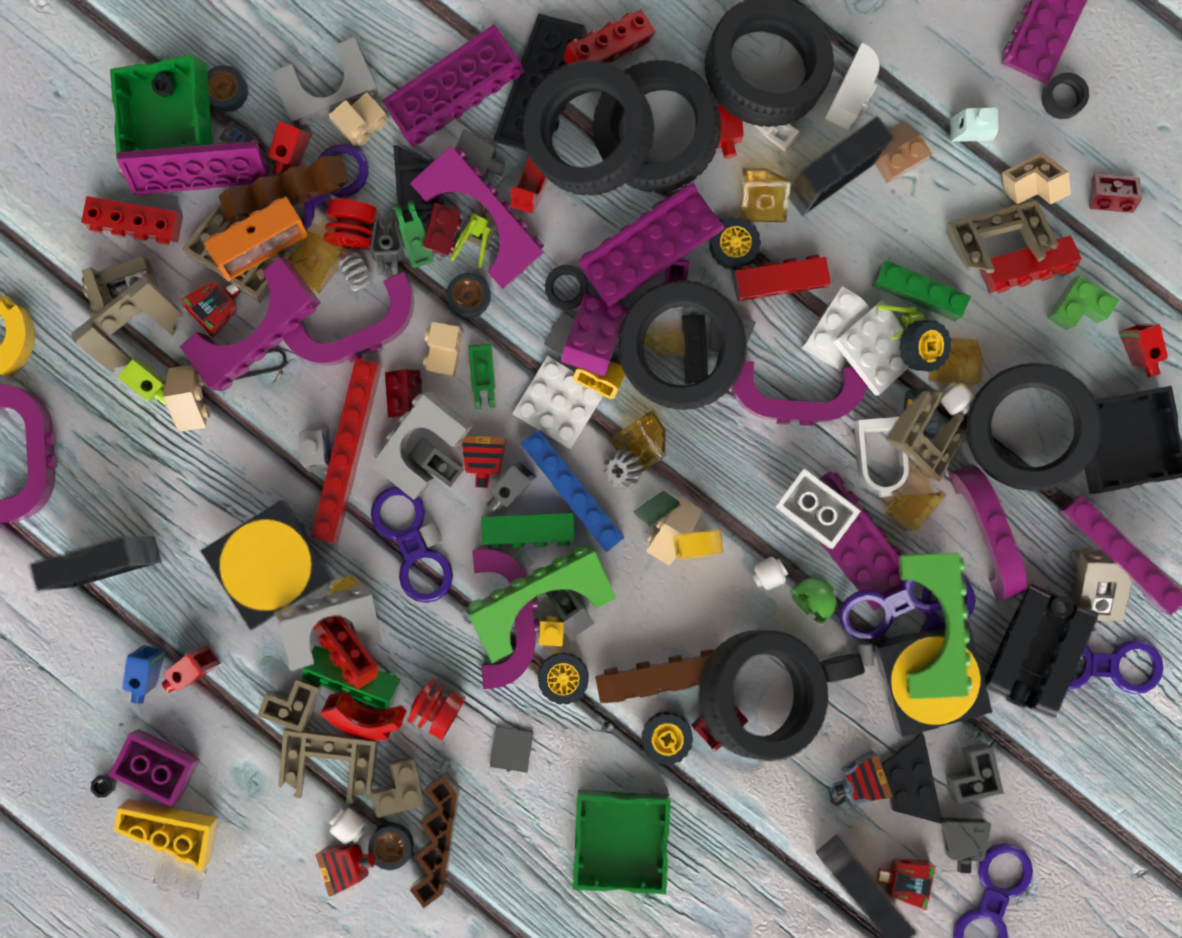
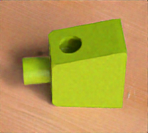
(137, 377)

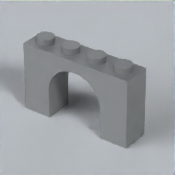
(305, 108)
(394, 460)
(297, 622)

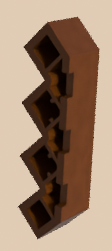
(296, 183)
(651, 679)
(436, 853)

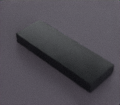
(695, 348)

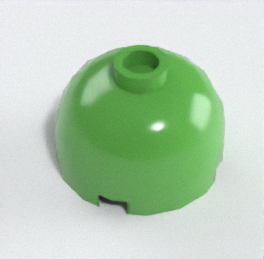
(815, 598)

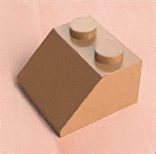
(903, 153)

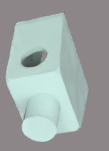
(979, 124)

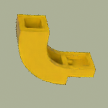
(18, 339)
(698, 544)

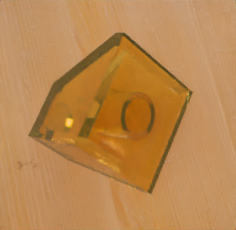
(764, 195)
(315, 261)
(962, 365)
(644, 438)
(913, 510)

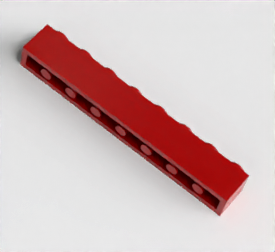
(346, 451)

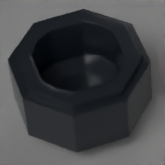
(163, 85)
(103, 786)

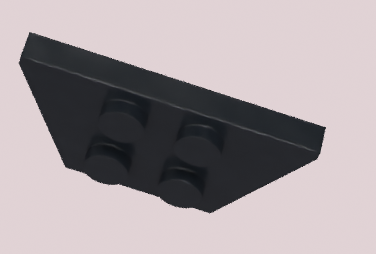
(407, 168)
(912, 782)

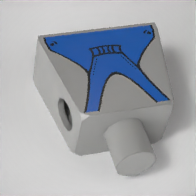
(315, 449)

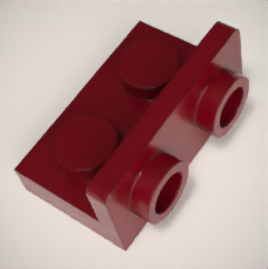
(1115, 193)

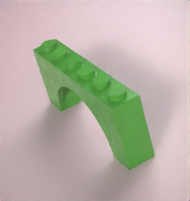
(495, 614)
(947, 672)

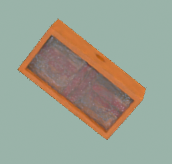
(256, 238)

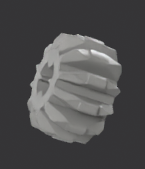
(355, 270)
(623, 468)

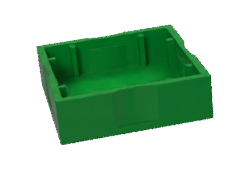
(157, 122)
(621, 842)

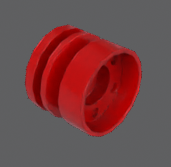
(350, 222)
(436, 708)

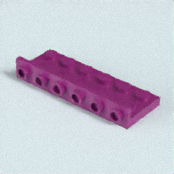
(1042, 37)
(453, 85)
(193, 167)
(650, 244)
(863, 549)

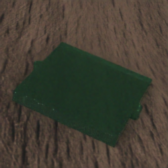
(656, 508)

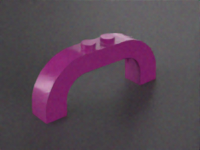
(366, 340)
(806, 413)
(40, 454)
(994, 527)
(505, 672)

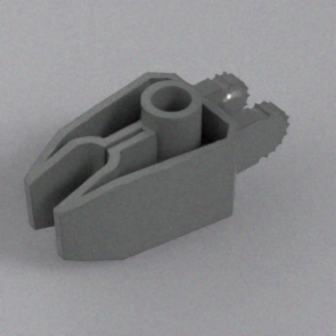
(386, 246)

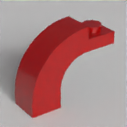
(529, 190)
(361, 721)

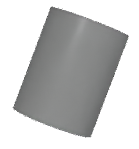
(430, 535)
(866, 652)

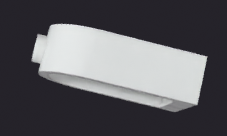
(877, 425)

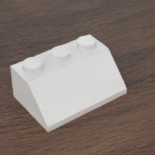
(838, 316)

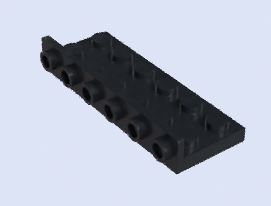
(541, 58)

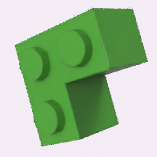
(1080, 299)

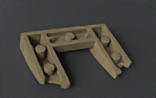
(1028, 218)
(250, 282)
(95, 332)
(906, 435)
(358, 751)

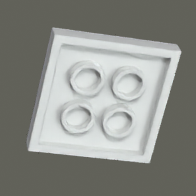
(872, 349)
(557, 403)

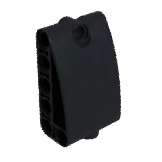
(1040, 651)

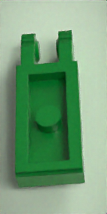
(413, 235)
(482, 373)

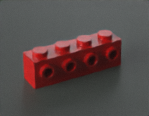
(613, 40)
(131, 219)
(1023, 268)
(781, 279)
(346, 650)

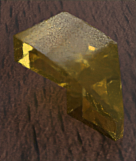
(666, 344)

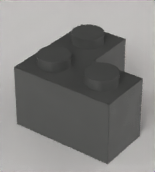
(980, 780)

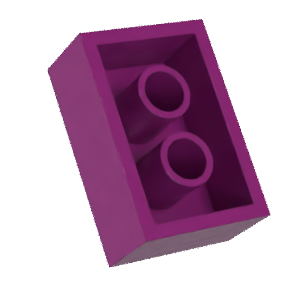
(593, 335)
(154, 767)

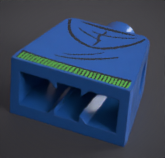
(142, 672)

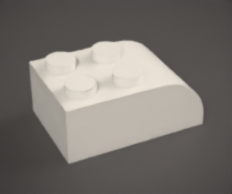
(855, 89)
(817, 509)

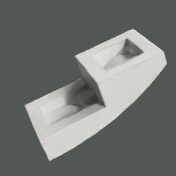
(781, 136)

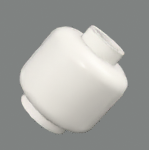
(957, 398)
(770, 573)
(347, 826)

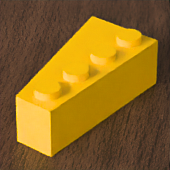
(169, 830)

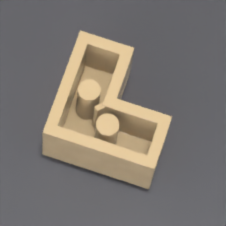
(359, 120)
(1036, 176)
(444, 350)
(184, 398)
(677, 522)

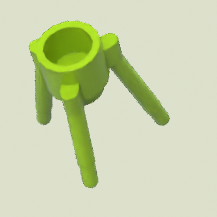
(475, 226)
(909, 317)

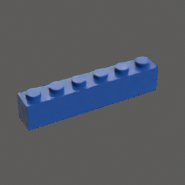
(572, 490)

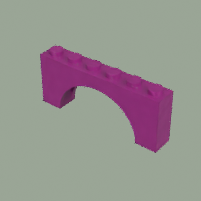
(454, 174)
(288, 305)
(1149, 579)

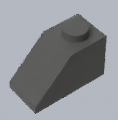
(436, 462)
(570, 610)

